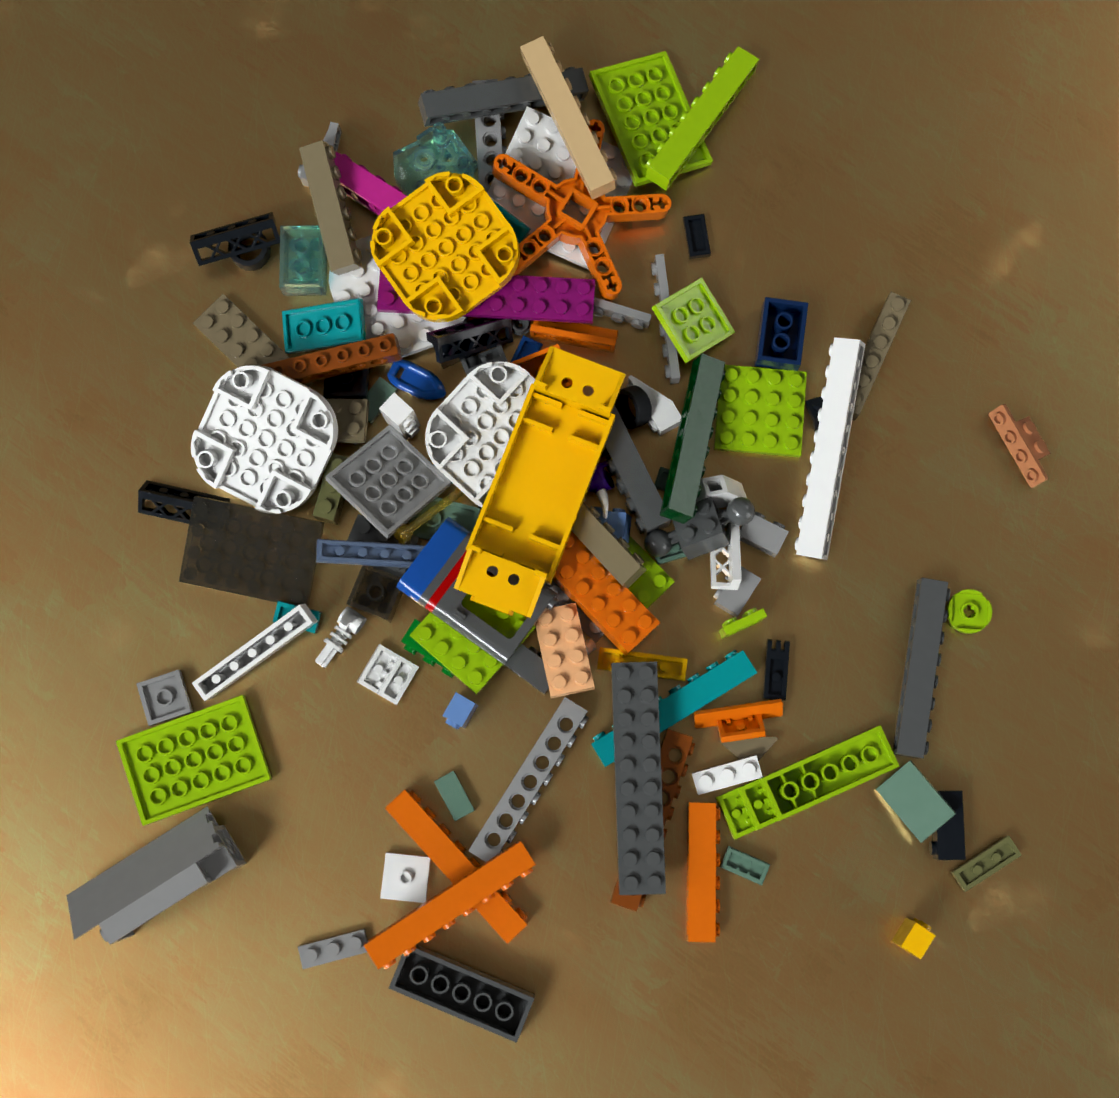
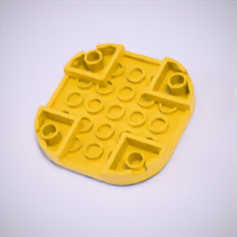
(445, 247)

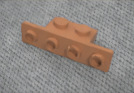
(1023, 443)

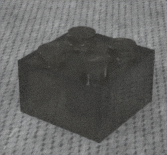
(375, 593)

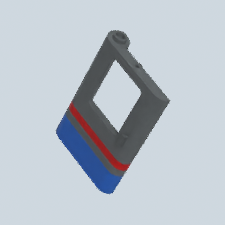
(432, 582)

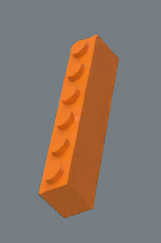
(702, 872)

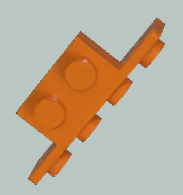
(739, 721)

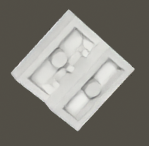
(387, 674)

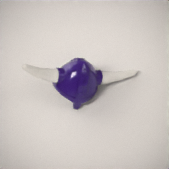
(600, 485)

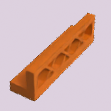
(575, 335)

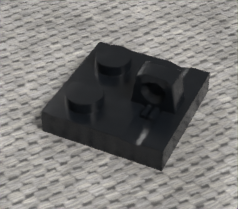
(347, 386)

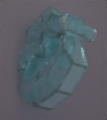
(436, 145)

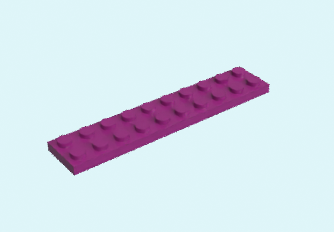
(520, 299)

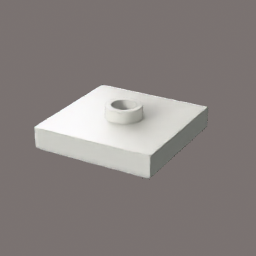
(405, 877)

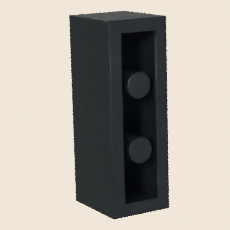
(949, 840)

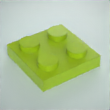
(748, 619)

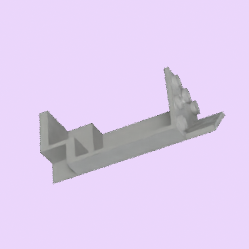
(154, 878)

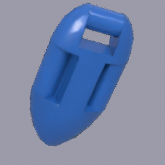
(416, 380)

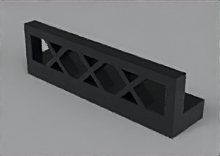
(233, 231)
(469, 329)
(178, 497)

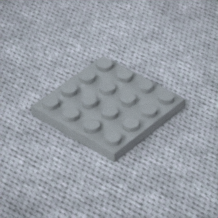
(388, 481)

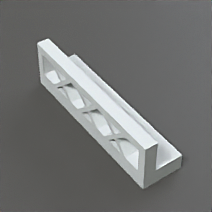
(733, 563)

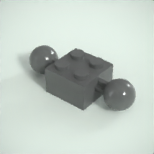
(704, 531)

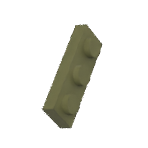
(986, 863)

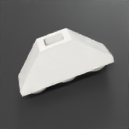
(721, 489)

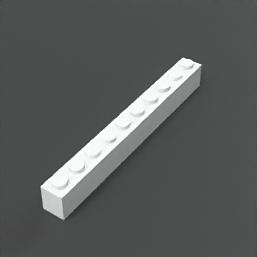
(830, 448)

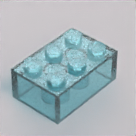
(302, 261)

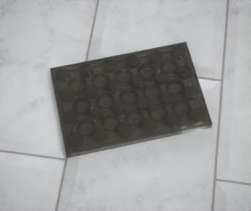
(250, 551)

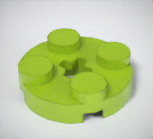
(977, 602)

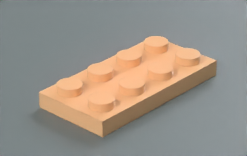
(564, 651)

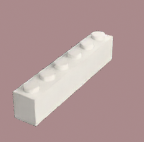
(254, 652)

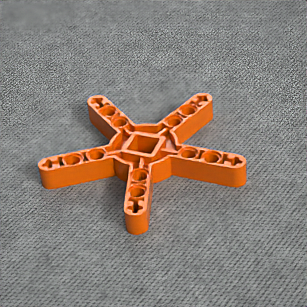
(567, 229)

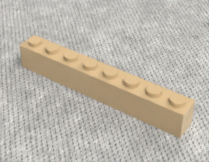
(568, 118)

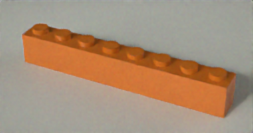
(453, 861)
(449, 904)

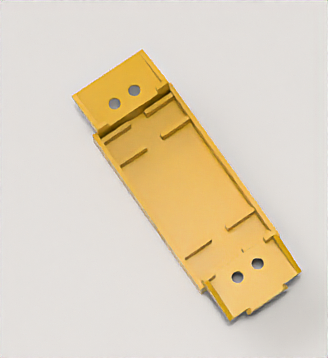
(540, 483)

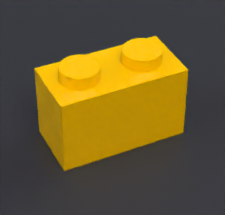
(914, 937)

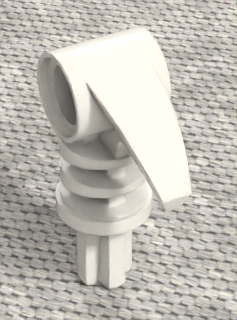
(349, 622)

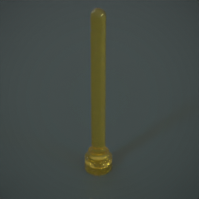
(404, 532)

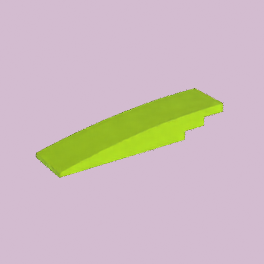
(807, 782)

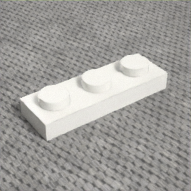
(727, 774)

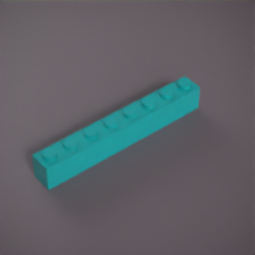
(689, 698)

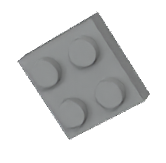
(164, 697)

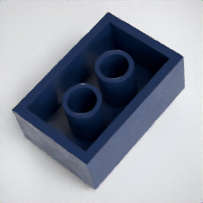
(781, 334)

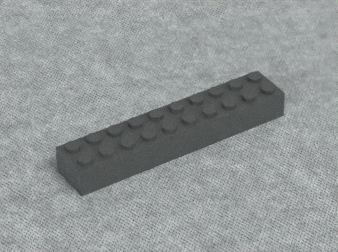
(638, 778)

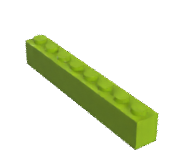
(701, 118)

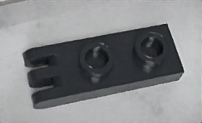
(776, 670)

